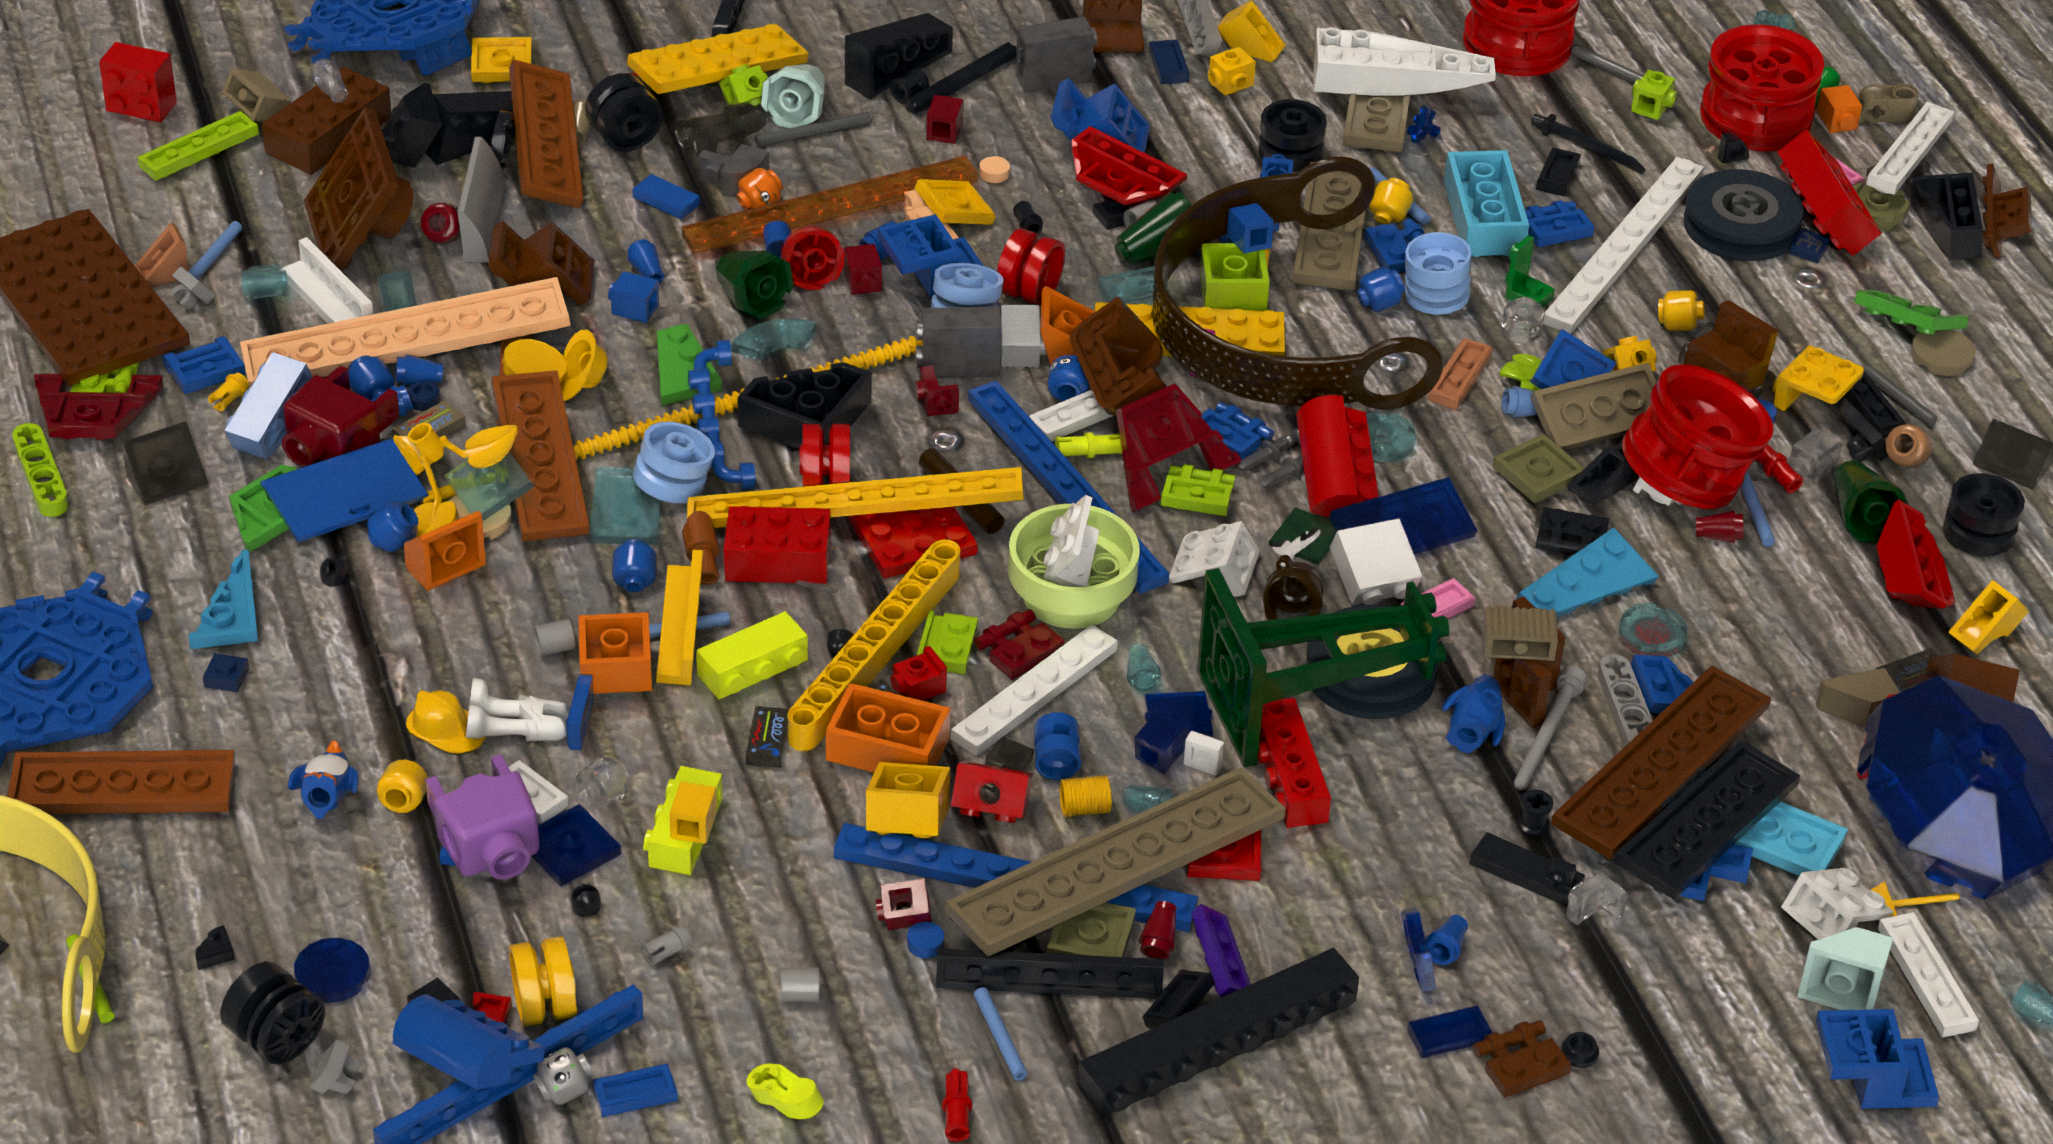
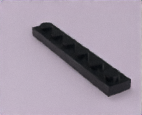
(1050, 973)

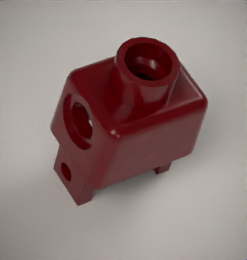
(331, 420)

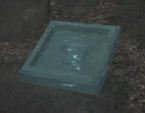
(489, 487)

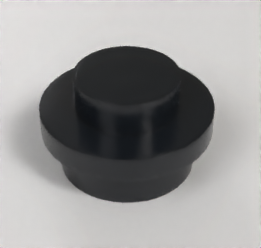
(1580, 1049)

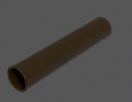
(983, 514)

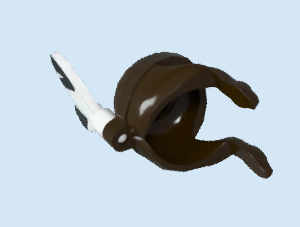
(1293, 585)

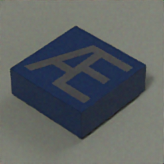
(1809, 246)

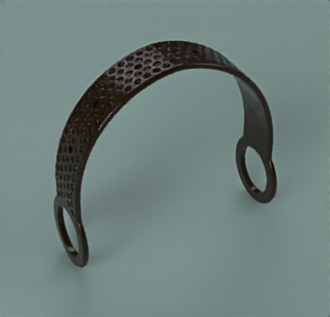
(1259, 374)

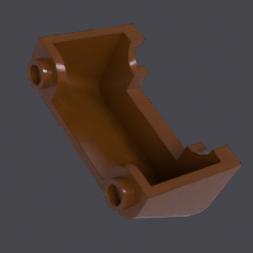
(1117, 356)

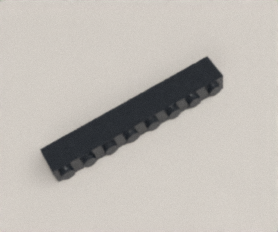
(1217, 1032)

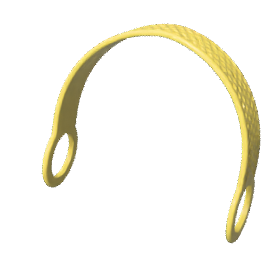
(47, 841)

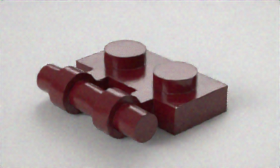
(1024, 650)

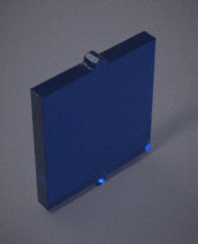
(1189, 706)

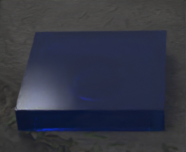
(573, 845)

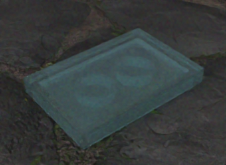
(622, 509)

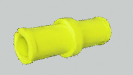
(1089, 445)

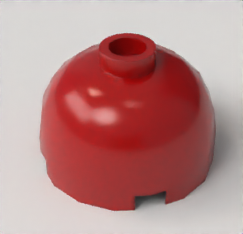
(813, 257)

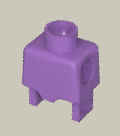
(487, 822)

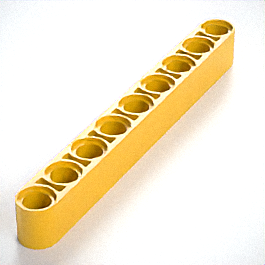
(874, 642)

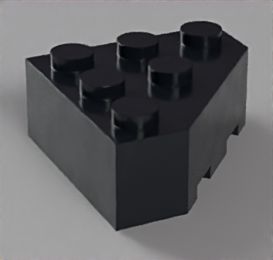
(804, 397)

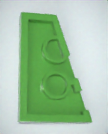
(1924, 317)
(676, 356)

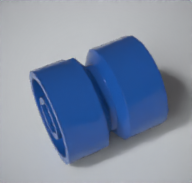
(1057, 746)

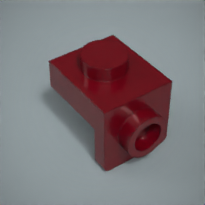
(936, 398)

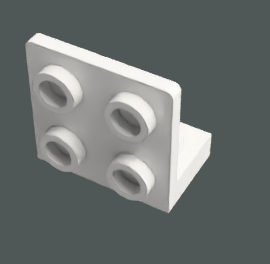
(1072, 547)
(1223, 547)
(1833, 902)

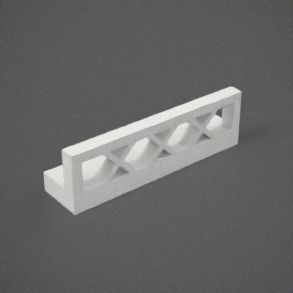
(325, 286)

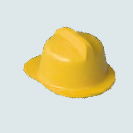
(585, 364)
(441, 722)

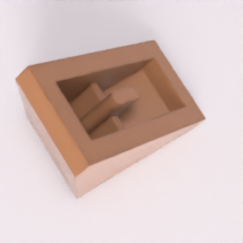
(164, 258)

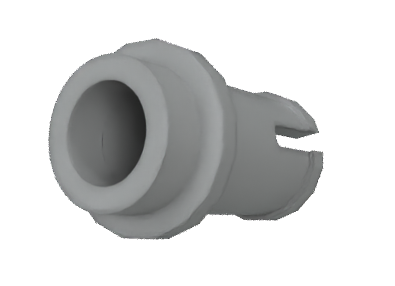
(667, 944)

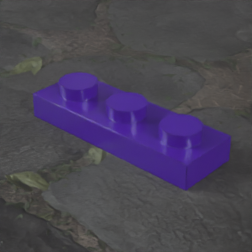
(1220, 950)

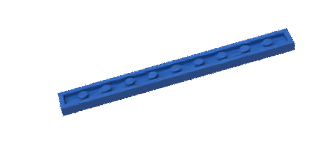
(1051, 466)
(977, 867)

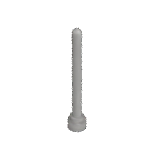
(1569, 683)

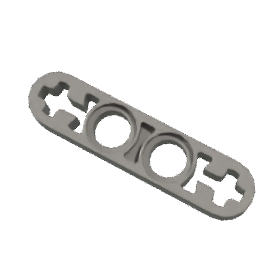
(1201, 26)
(1619, 706)

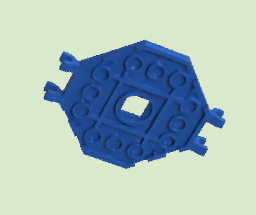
(367, 27)
(102, 661)

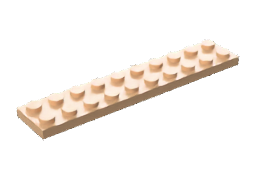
(417, 329)

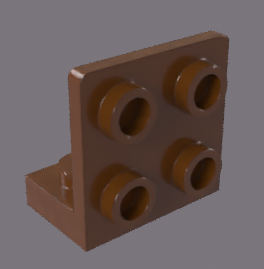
(1116, 24)

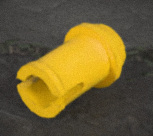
(234, 386)

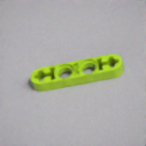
(40, 469)

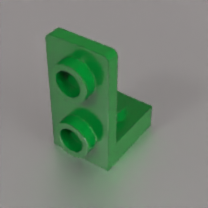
(1518, 279)

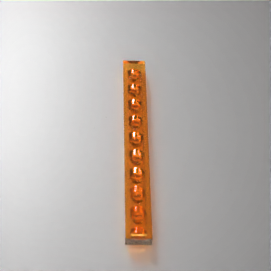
(821, 205)

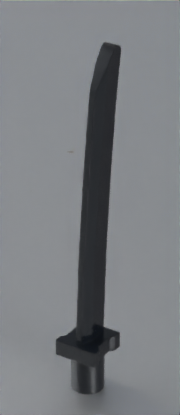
(1550, 126)

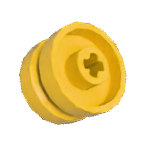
(549, 980)

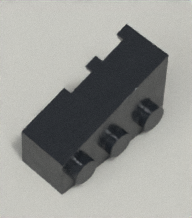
(465, 118)

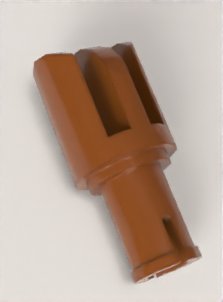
(701, 535)

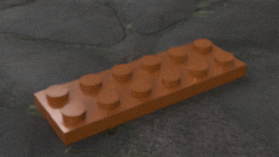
(545, 134)
(544, 453)
(124, 781)

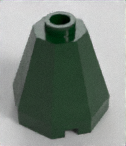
(755, 281)

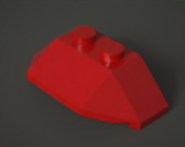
(1121, 169)
(1913, 560)

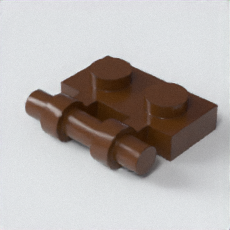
(1526, 1067)

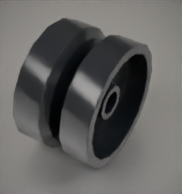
(624, 112)
(1294, 130)
(1983, 514)

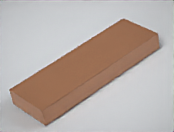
(1460, 373)

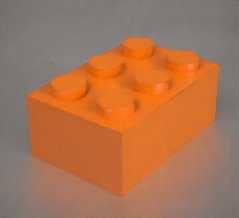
(885, 728)

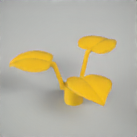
(424, 447)

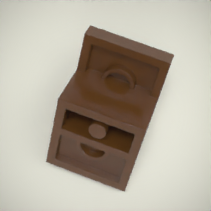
(541, 257)
(1736, 346)
(1978, 674)
(1528, 682)

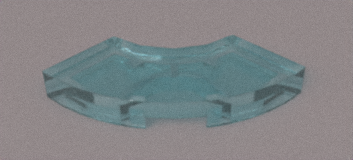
(773, 335)

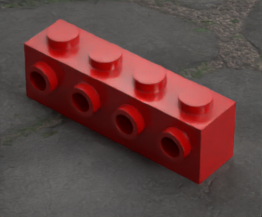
(1292, 765)

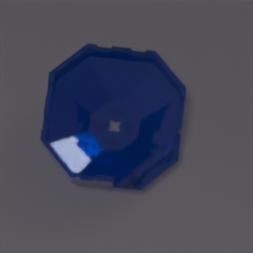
(1941, 801)

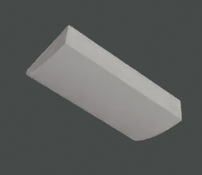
(480, 202)

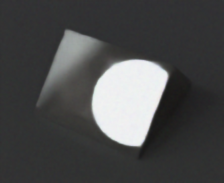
(2014, 454)
(163, 464)

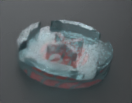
(1652, 630)

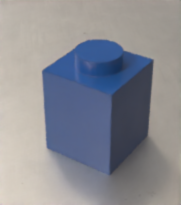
(1250, 228)
(634, 296)

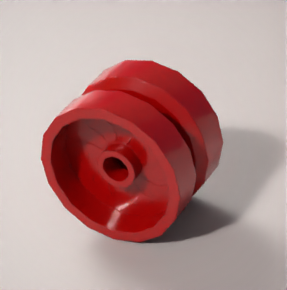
(1030, 265)
(825, 459)

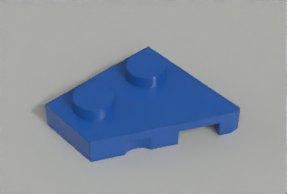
(1659, 680)

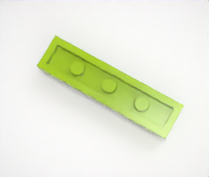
(197, 145)

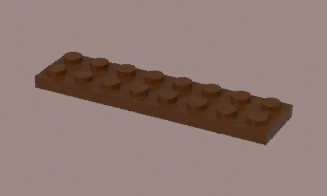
(1660, 762)

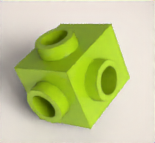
(744, 85)
(1653, 94)

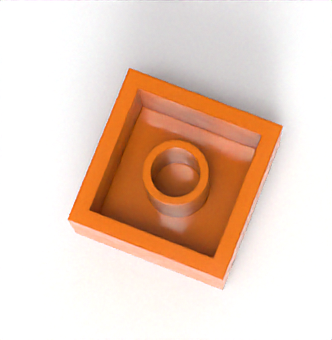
(616, 651)

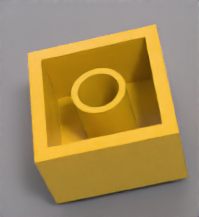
(908, 799)

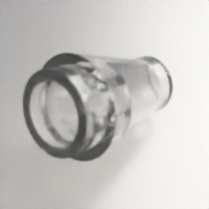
(328, 78)

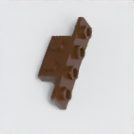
(2006, 212)

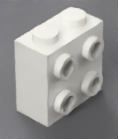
(1375, 561)

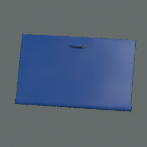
(329, 491)

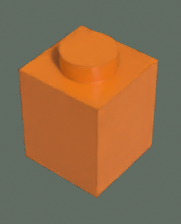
(1839, 108)

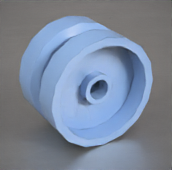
(966, 286)
(673, 462)

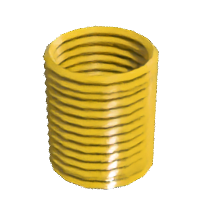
(1085, 796)

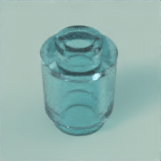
(264, 281)

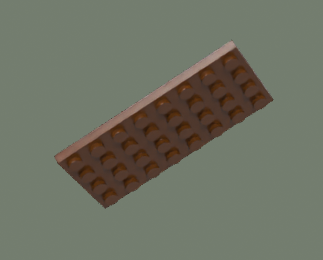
(84, 298)

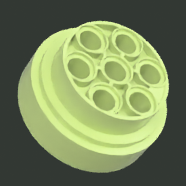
(1111, 574)

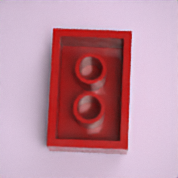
(777, 544)

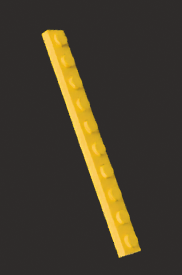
(875, 495)

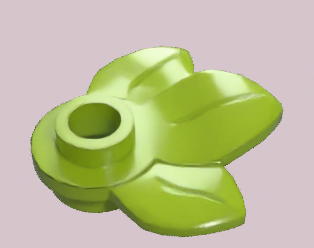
(1522, 369)

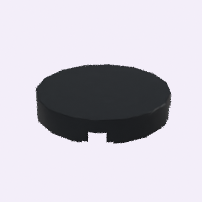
(502, 136)

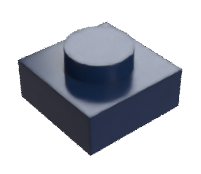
(225, 672)

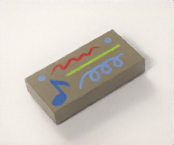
(441, 417)

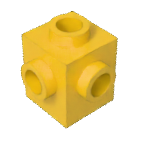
(1231, 71)
(1632, 353)

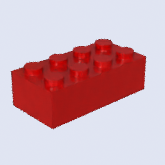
(1828, 193)

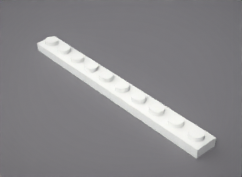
(1622, 246)

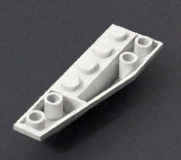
(1392, 65)

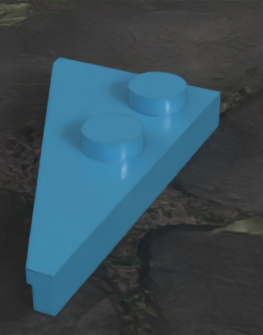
(231, 612)

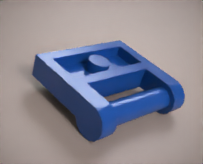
(203, 365)

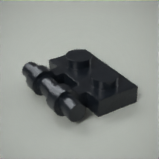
(1568, 530)

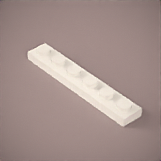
(1909, 148)
(1033, 690)

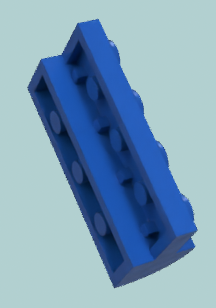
(463, 1041)

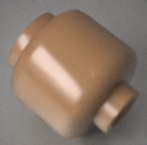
(1898, 446)

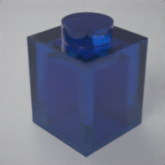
(1161, 740)

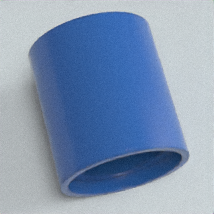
(775, 236)

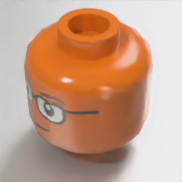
(759, 188)

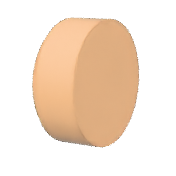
(994, 169)

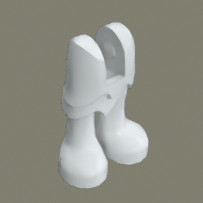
(536, 719)

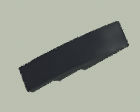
(1604, 476)

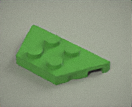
(255, 512)

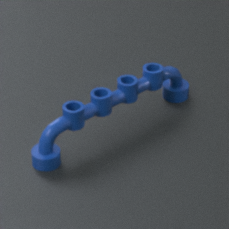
(704, 404)

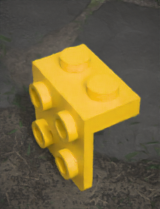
(1817, 375)

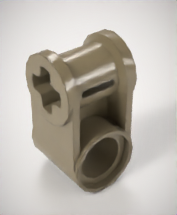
(1892, 103)

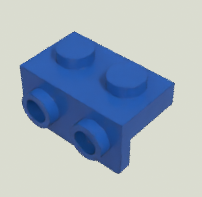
(439, 53)

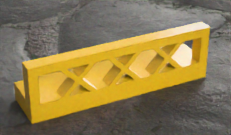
(680, 622)

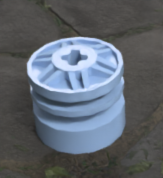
(1437, 273)

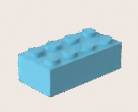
(1485, 201)

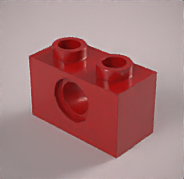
(1013, 788)

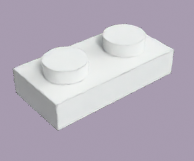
(545, 796)

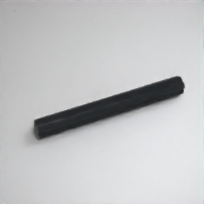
(961, 77)

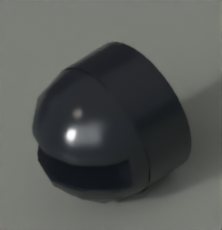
(333, 579)
(837, 639)
(585, 900)

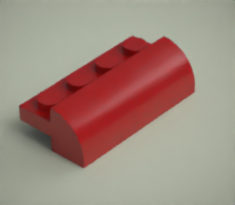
(1335, 454)

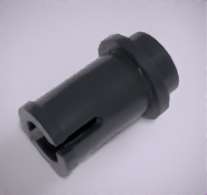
(1027, 217)

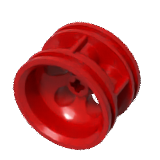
(1522, 34)
(1761, 85)
(1697, 436)

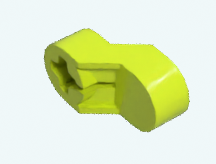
(785, 1091)

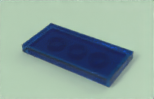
(1428, 512)

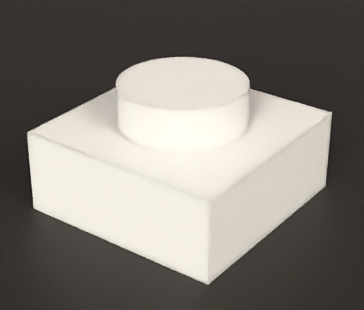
(1203, 753)

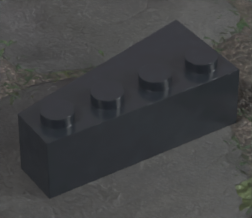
(892, 50)

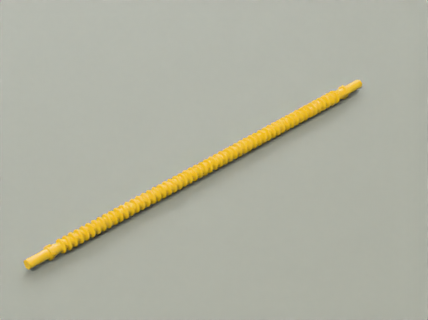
(728, 403)

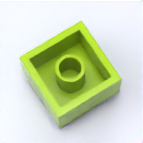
(1233, 277)

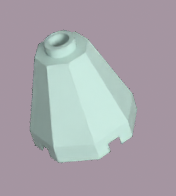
(794, 95)

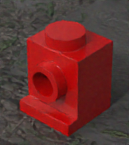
(920, 676)

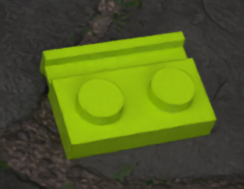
(950, 638)

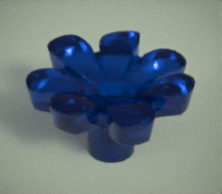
(1423, 125)

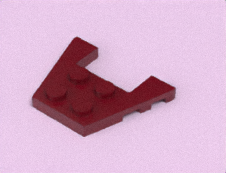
(91, 413)
(1158, 429)

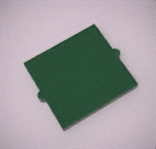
(1301, 522)

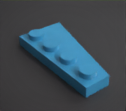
(1591, 575)

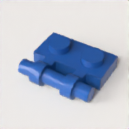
(1557, 223)
(1390, 243)
(1238, 430)

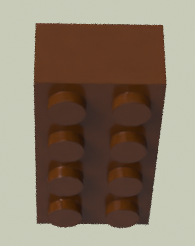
(314, 125)

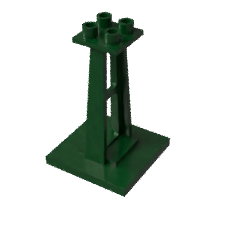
(1236, 669)

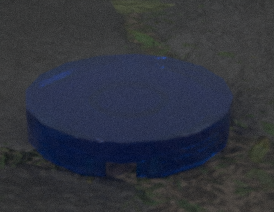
(333, 968)

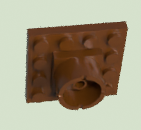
(357, 193)

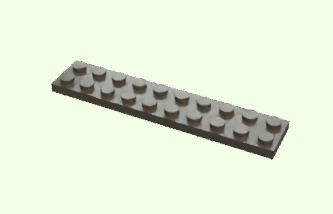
(1113, 861)

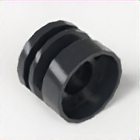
(272, 1012)

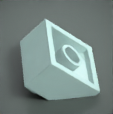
(1845, 969)

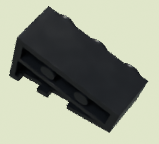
(1950, 212)

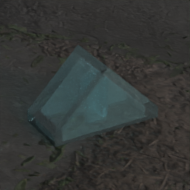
(395, 291)

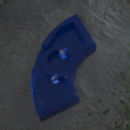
(1418, 949)

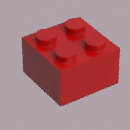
(138, 82)

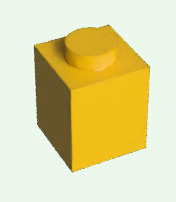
(693, 812)

